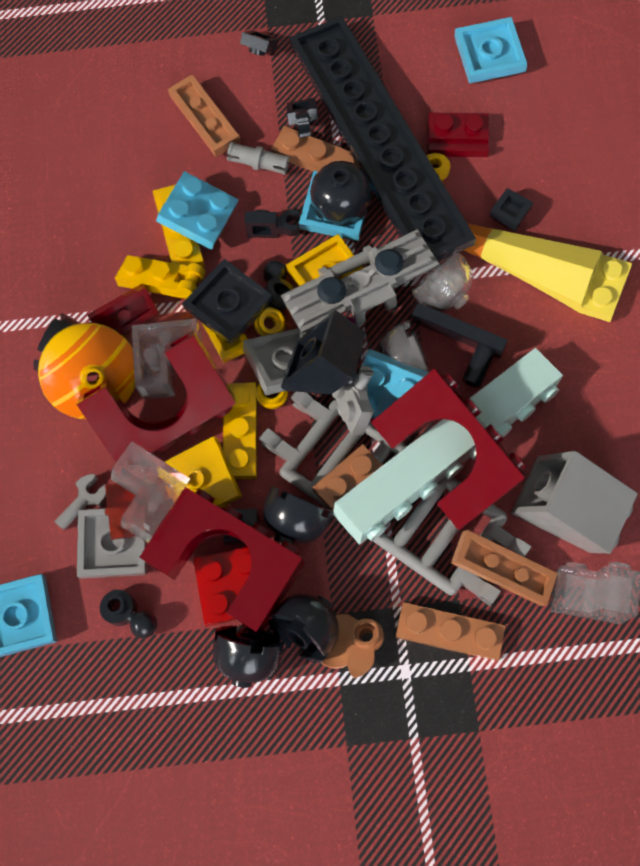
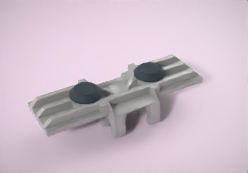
(364, 289)

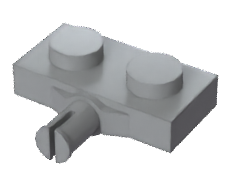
(354, 402)

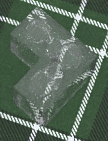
(151, 366)
(155, 489)
(600, 595)

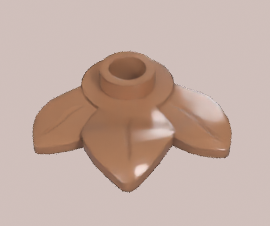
(350, 648)

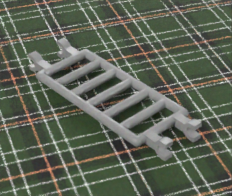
(396, 546)

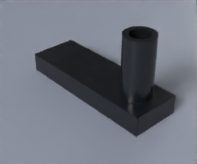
(486, 343)

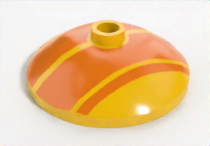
(75, 354)

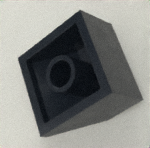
(325, 357)

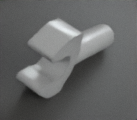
(82, 501)

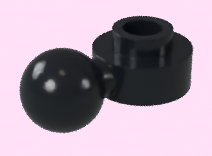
(275, 274)
(142, 623)

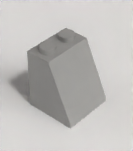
(575, 501)

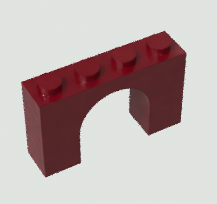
(206, 397)
(494, 468)
(198, 519)

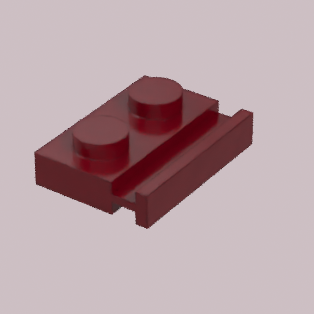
(458, 134)

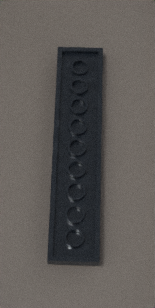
(380, 138)

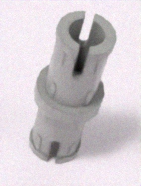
(258, 158)

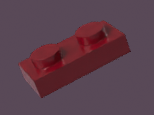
(126, 310)

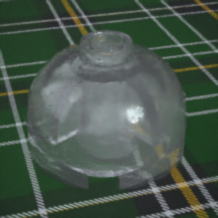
(446, 284)
(403, 346)

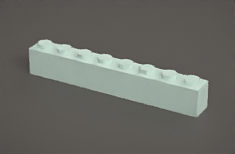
(444, 449)

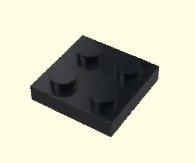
(227, 302)

